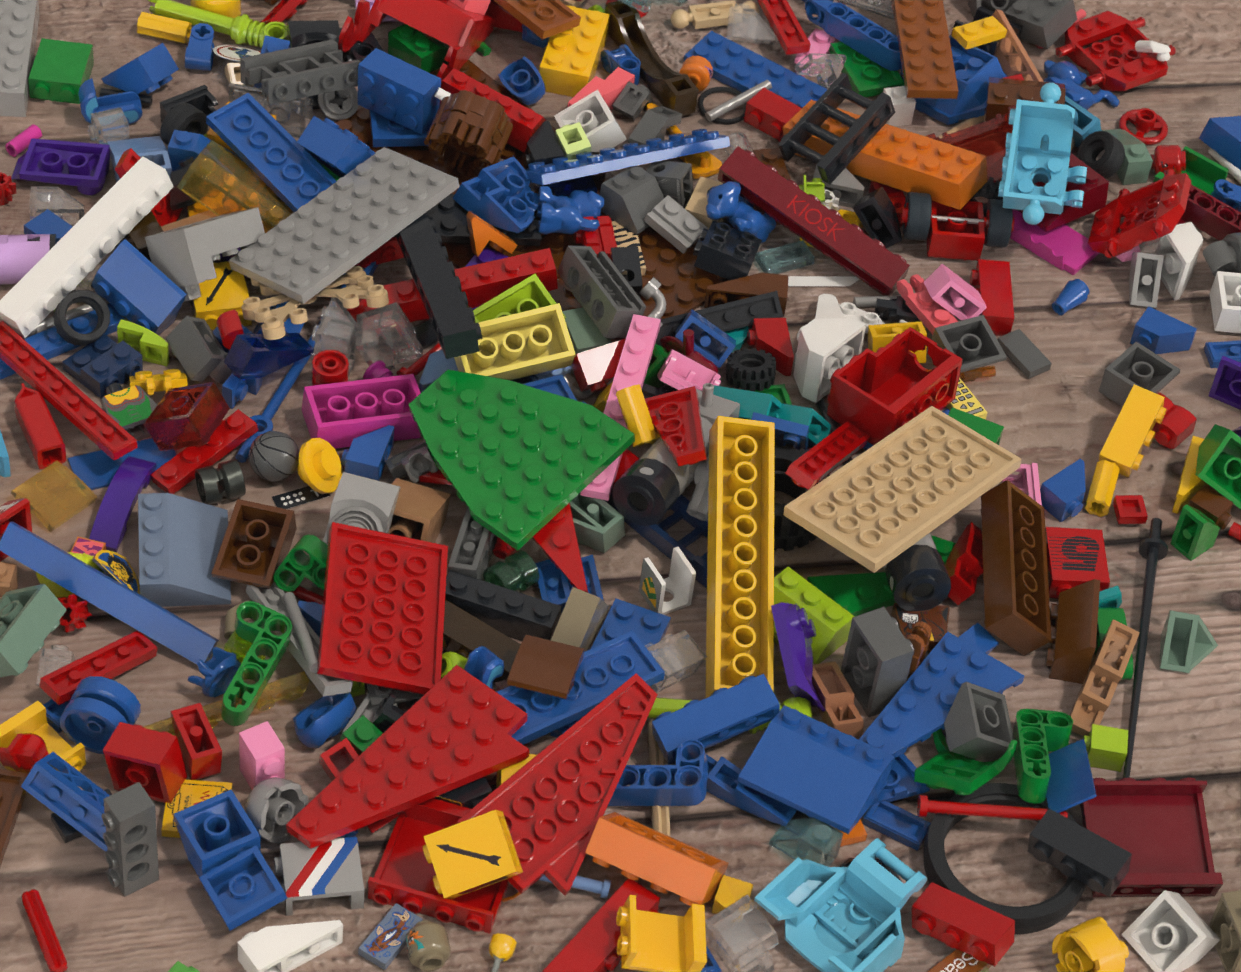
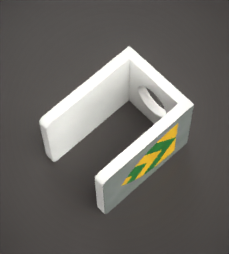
(679, 584)

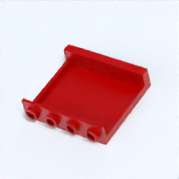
(408, 877)

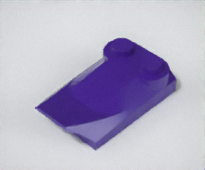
(65, 164)
(795, 642)

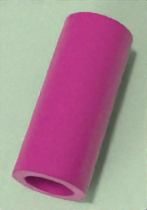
(22, 140)

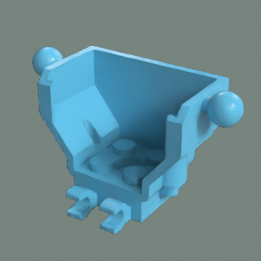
(1040, 153)

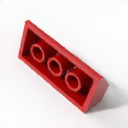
(523, 119)

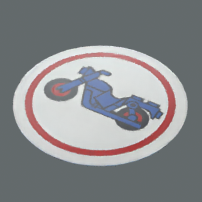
(235, 52)

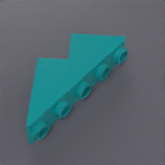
(771, 406)

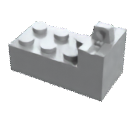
(189, 250)

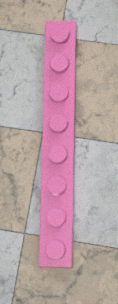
(629, 372)

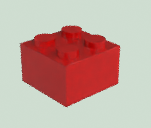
(147, 758)

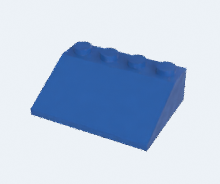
(817, 769)

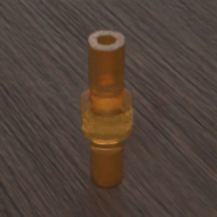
(969, 376)

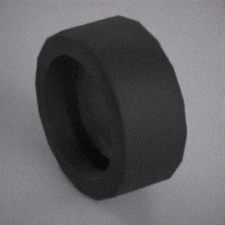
(96, 303)

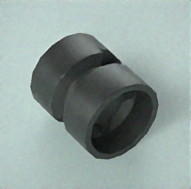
(229, 478)

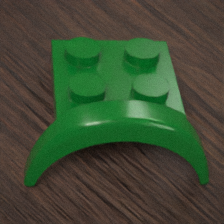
(957, 771)

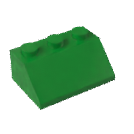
(1221, 463)

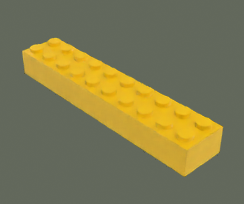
(740, 553)

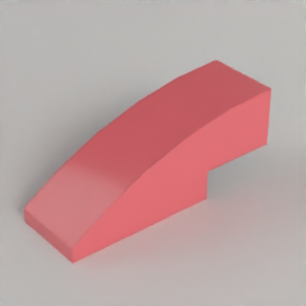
(608, 88)

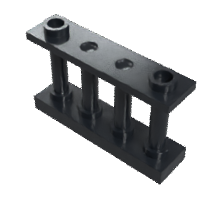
(844, 147)

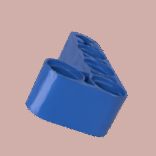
(672, 778)

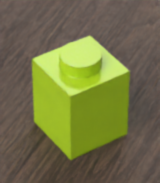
(1106, 747)

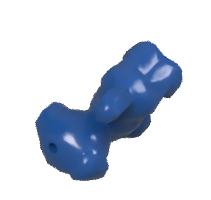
(726, 202)
(566, 213)

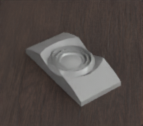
(363, 504)

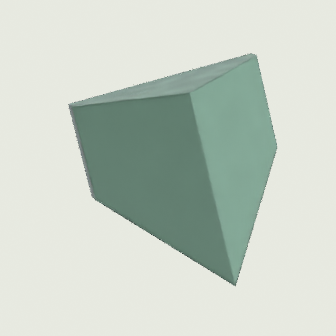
(1184, 642)

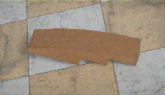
(1103, 677)

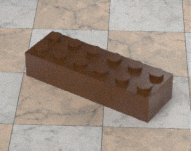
(1015, 568)

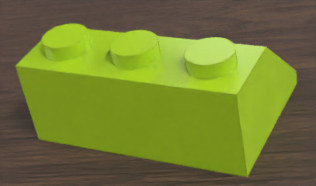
(520, 298)
(829, 618)

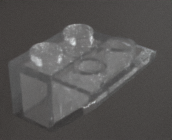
(336, 331)

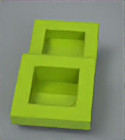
(151, 346)

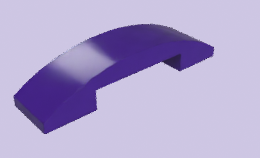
(120, 501)

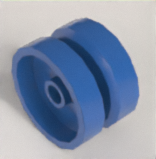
(97, 710)

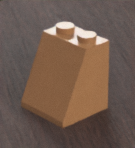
(419, 511)

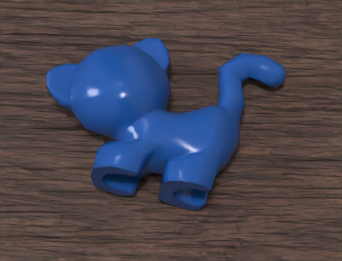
(1068, 74)

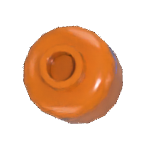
(698, 70)

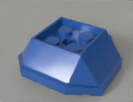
(972, 74)

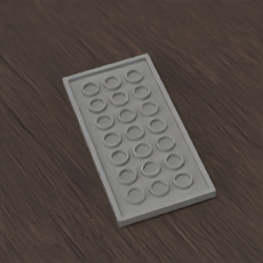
(343, 224)

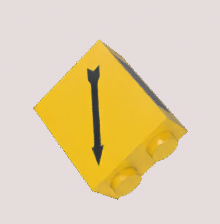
(221, 295)
(472, 854)

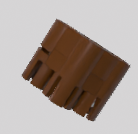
(470, 129)

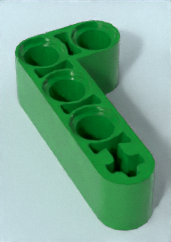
(303, 565)
(253, 667)
(1036, 735)

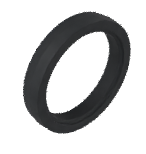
(1027, 918)

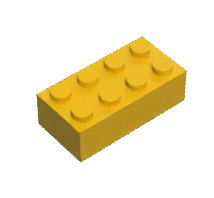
(574, 54)

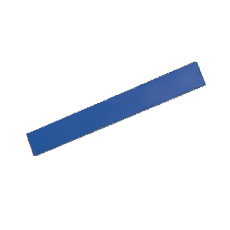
(107, 594)

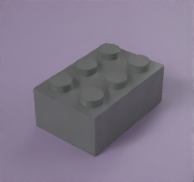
(876, 659)

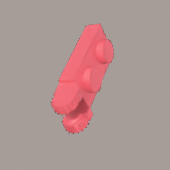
(922, 304)

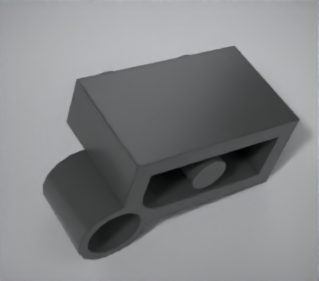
(198, 350)

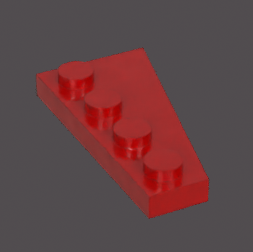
(679, 424)

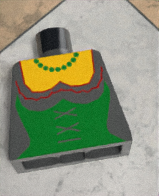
(129, 408)

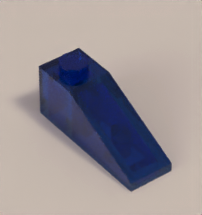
(256, 357)

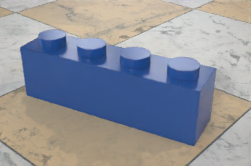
(717, 717)

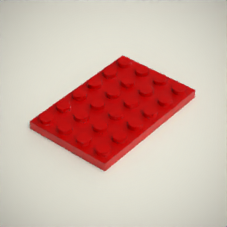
(383, 609)

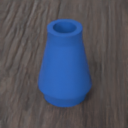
(1072, 295)

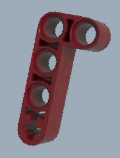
(1211, 214)

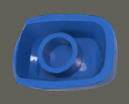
(523, 81)
(324, 719)

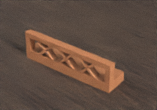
(1012, 54)

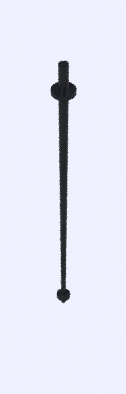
(1152, 550)

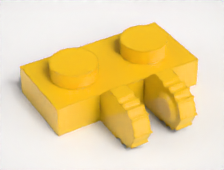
(159, 382)

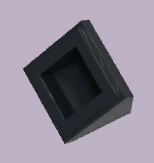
(425, 333)

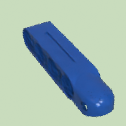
(856, 32)

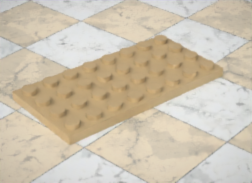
(902, 488)

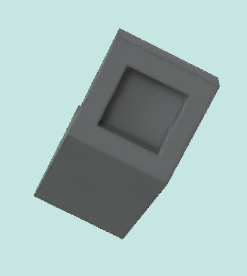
(654, 124)

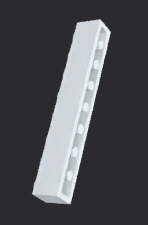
(84, 246)

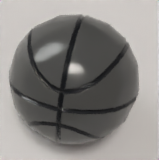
(274, 456)

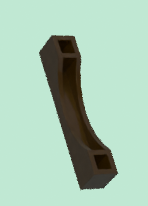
(671, 88)

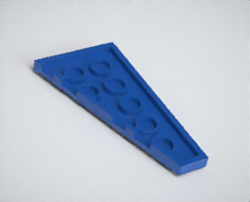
(930, 692)

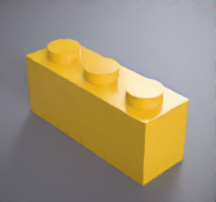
(1133, 429)

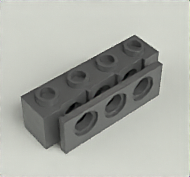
(600, 290)

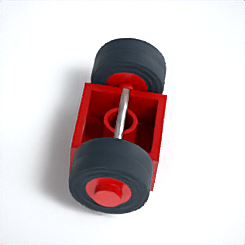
(954, 231)

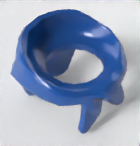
(217, 672)

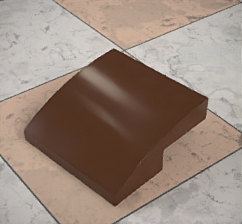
(545, 666)

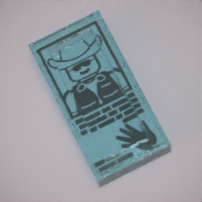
(785, 258)

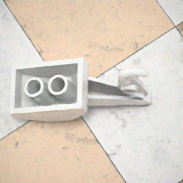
(829, 344)

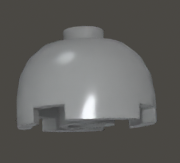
(273, 805)

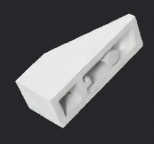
(287, 946)

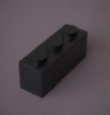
(1079, 853)

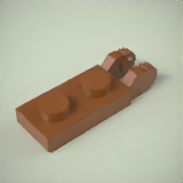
(920, 640)

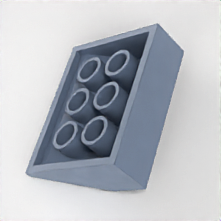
(179, 551)

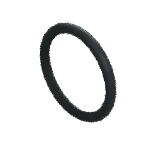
(720, 89)

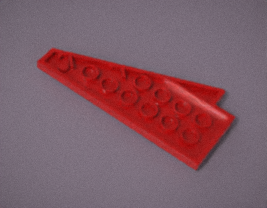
(439, 744)
(567, 787)

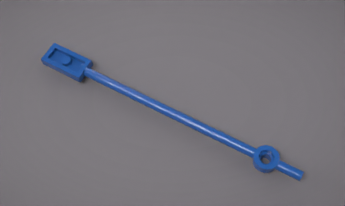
(264, 420)

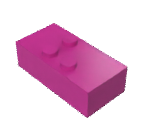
(361, 406)

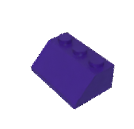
(1227, 383)

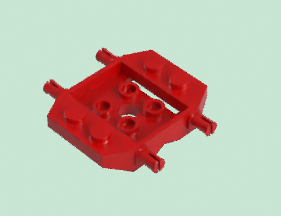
(1115, 62)
(1146, 213)

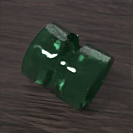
(516, 573)

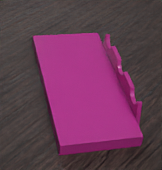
(1059, 246)

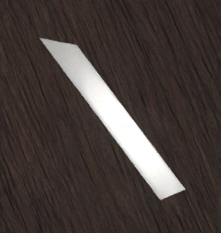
(822, 280)

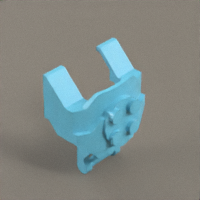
(844, 914)

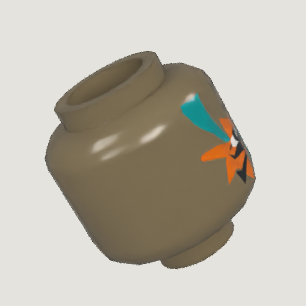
(428, 945)

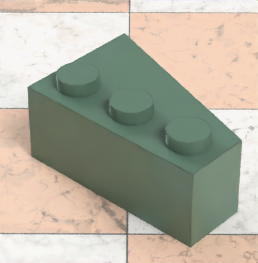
(596, 523)

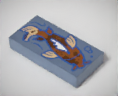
(388, 937)

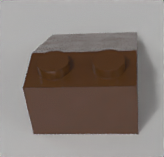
(255, 543)

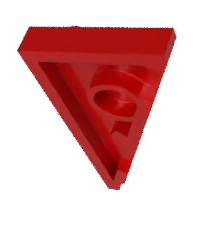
(561, 546)

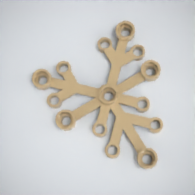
(357, 287)

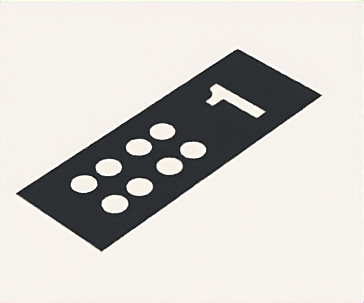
(297, 497)

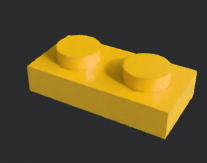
(979, 32)

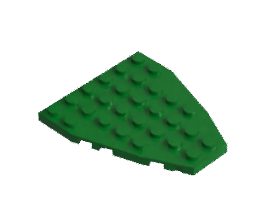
(514, 448)

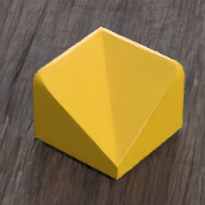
(730, 891)

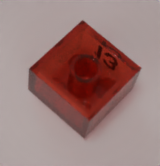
(187, 416)

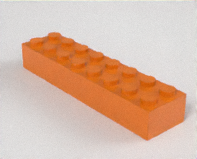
(908, 161)

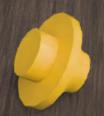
(319, 465)

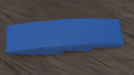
(723, 784)

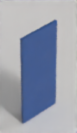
(98, 469)
(1070, 777)

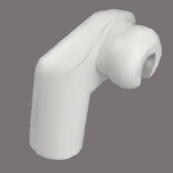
(1150, 46)

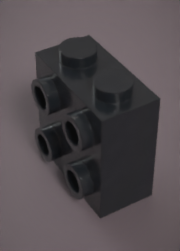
(726, 251)

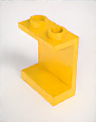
(34, 720)
(661, 940)

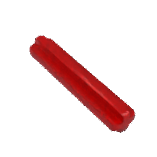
(44, 931)

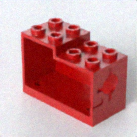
(891, 386)

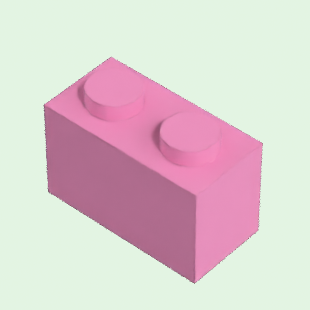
(954, 293)
(261, 754)

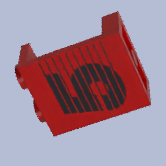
(1075, 558)

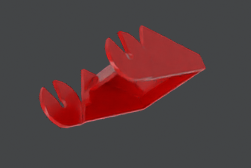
(437, 18)

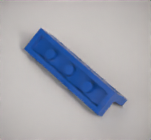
(63, 796)

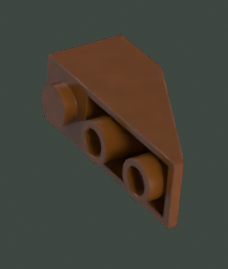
(748, 287)

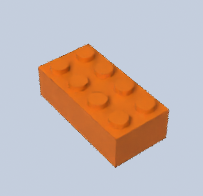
(656, 858)

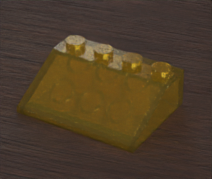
(229, 186)

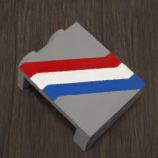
(321, 872)

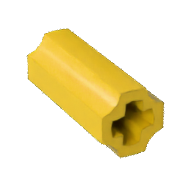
(164, 27)
(636, 414)
(1102, 488)

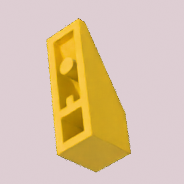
(1189, 482)

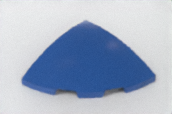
(500, 196)

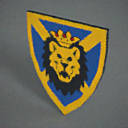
(117, 568)

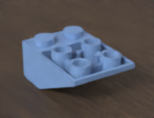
(147, 147)

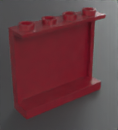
(1163, 830)

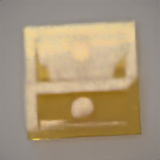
(55, 495)

